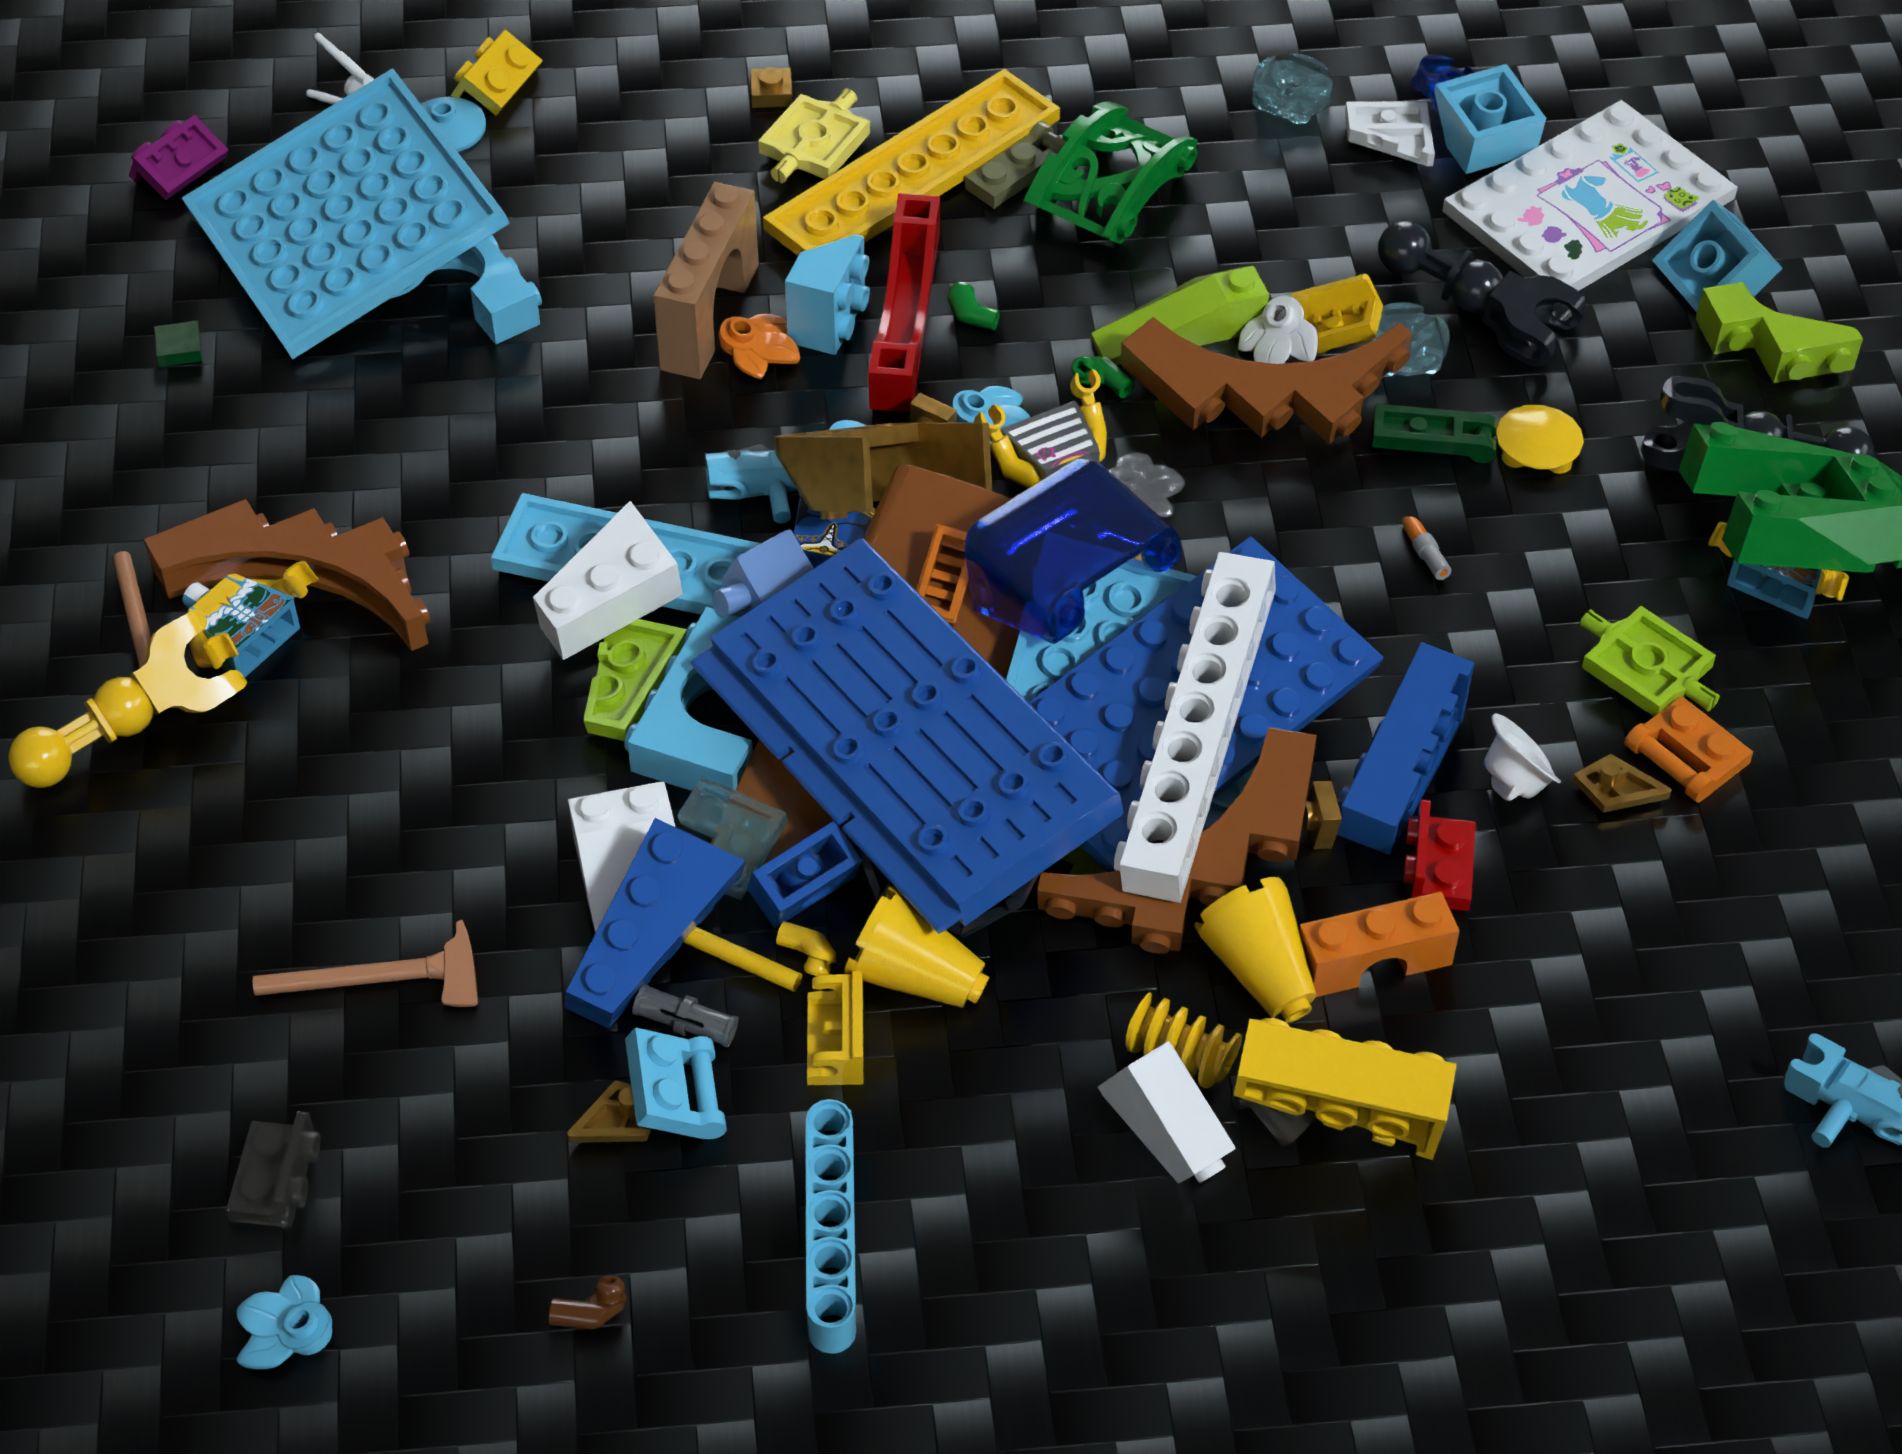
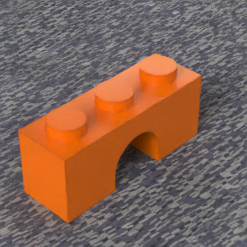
(1413, 930)

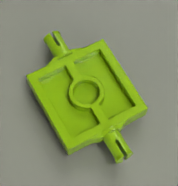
(1648, 661)

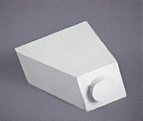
(1169, 1114)

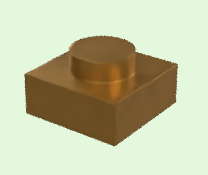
(771, 87)
(928, 410)
(1322, 815)

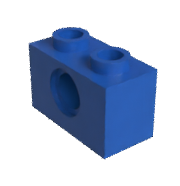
(804, 874)

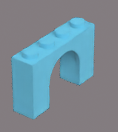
(668, 740)

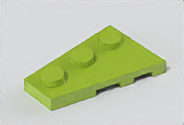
(628, 670)

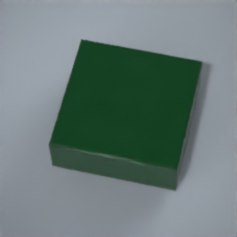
(178, 343)

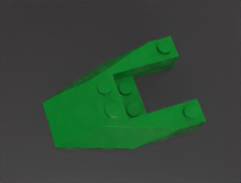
(1797, 500)

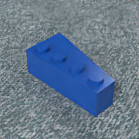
(1406, 749)
(655, 909)

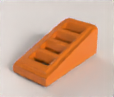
(953, 539)

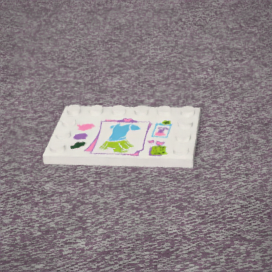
(1589, 198)

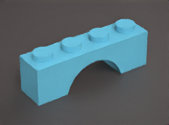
(502, 297)

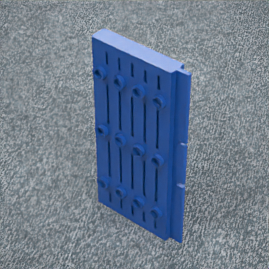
(909, 735)

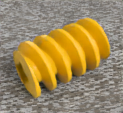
(1197, 1050)

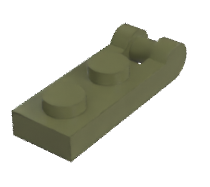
(1014, 167)

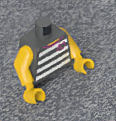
(1049, 440)

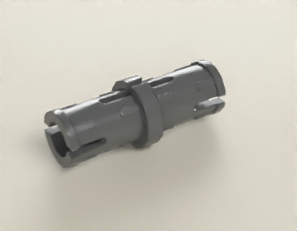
(685, 1015)

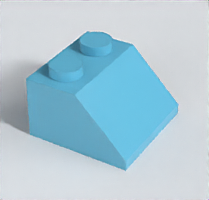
(1488, 118)
(1715, 252)

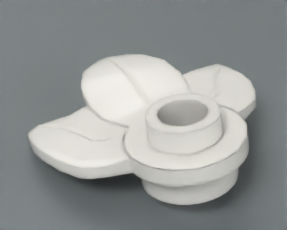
(1277, 340)

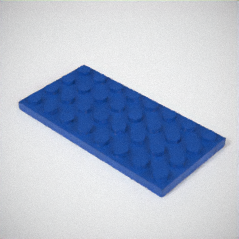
(1120, 691)

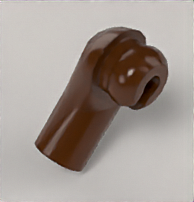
(595, 1310)

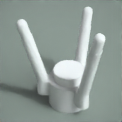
(354, 82)

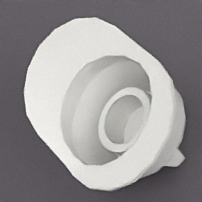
(1516, 762)

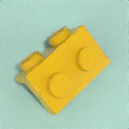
(497, 73)
(1342, 311)

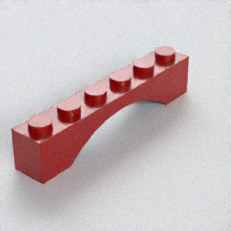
(904, 316)

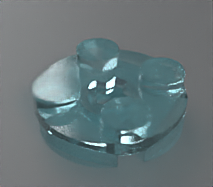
(1274, 92)
(1428, 340)

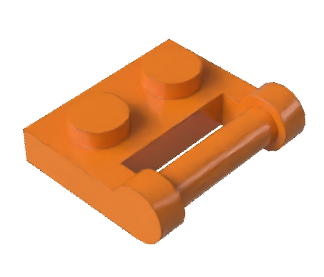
(1695, 740)

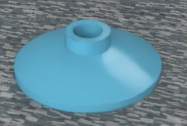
(458, 120)

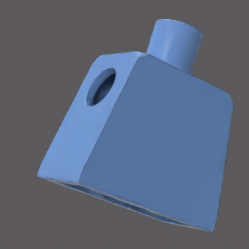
(761, 574)

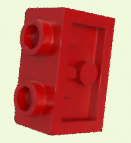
(1440, 858)

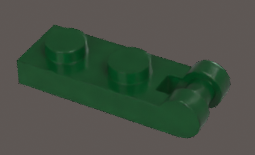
(1435, 431)

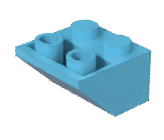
(826, 294)

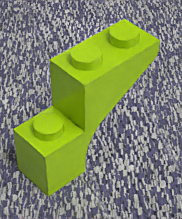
(1785, 343)

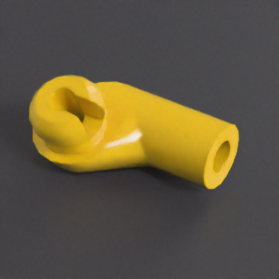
(810, 942)

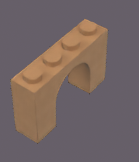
(714, 253)

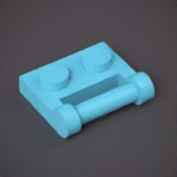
(661, 1086)

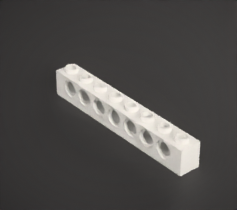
(1234, 615)

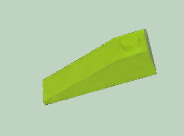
(1200, 311)

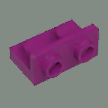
(177, 157)

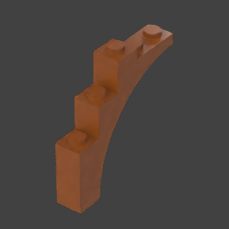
(1263, 395)
(357, 564)
(1260, 821)

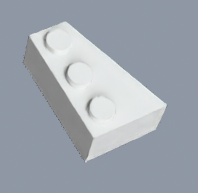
(607, 584)

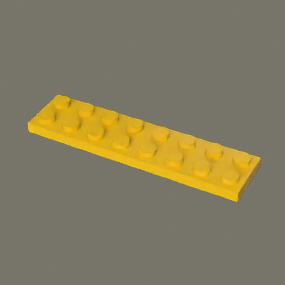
(917, 161)

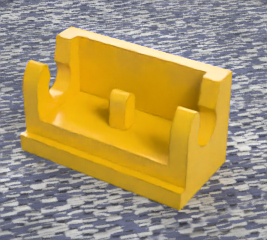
(835, 1030)

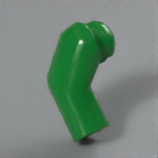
(966, 307)
(1109, 374)

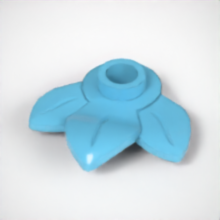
(970, 403)
(283, 1324)

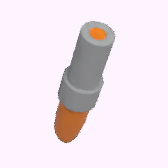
(1426, 548)

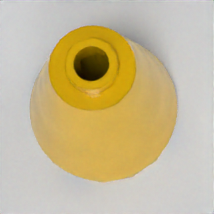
(1262, 947)
(910, 957)

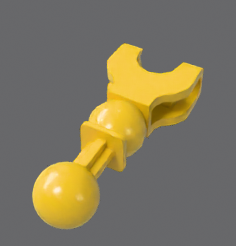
(126, 705)

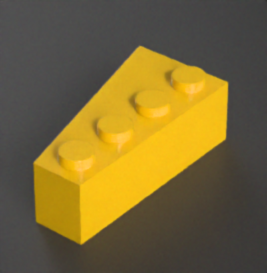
(1347, 1083)

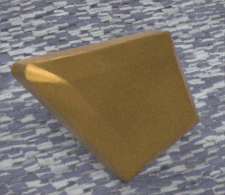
(1618, 785)
(610, 1118)

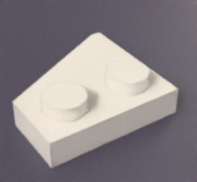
(1392, 128)

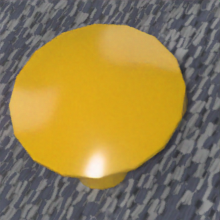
(1539, 438)

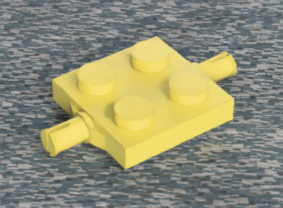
(814, 136)

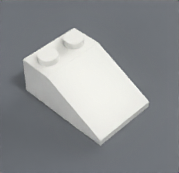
(609, 834)

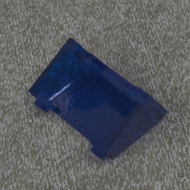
(1057, 540)

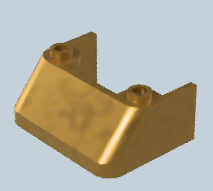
(853, 465)

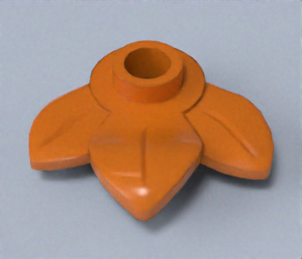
(758, 342)

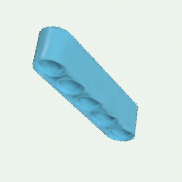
(830, 1245)

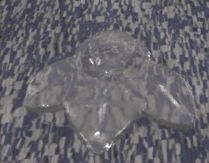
(1149, 482)

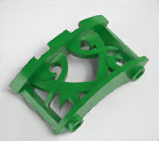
(1109, 130)

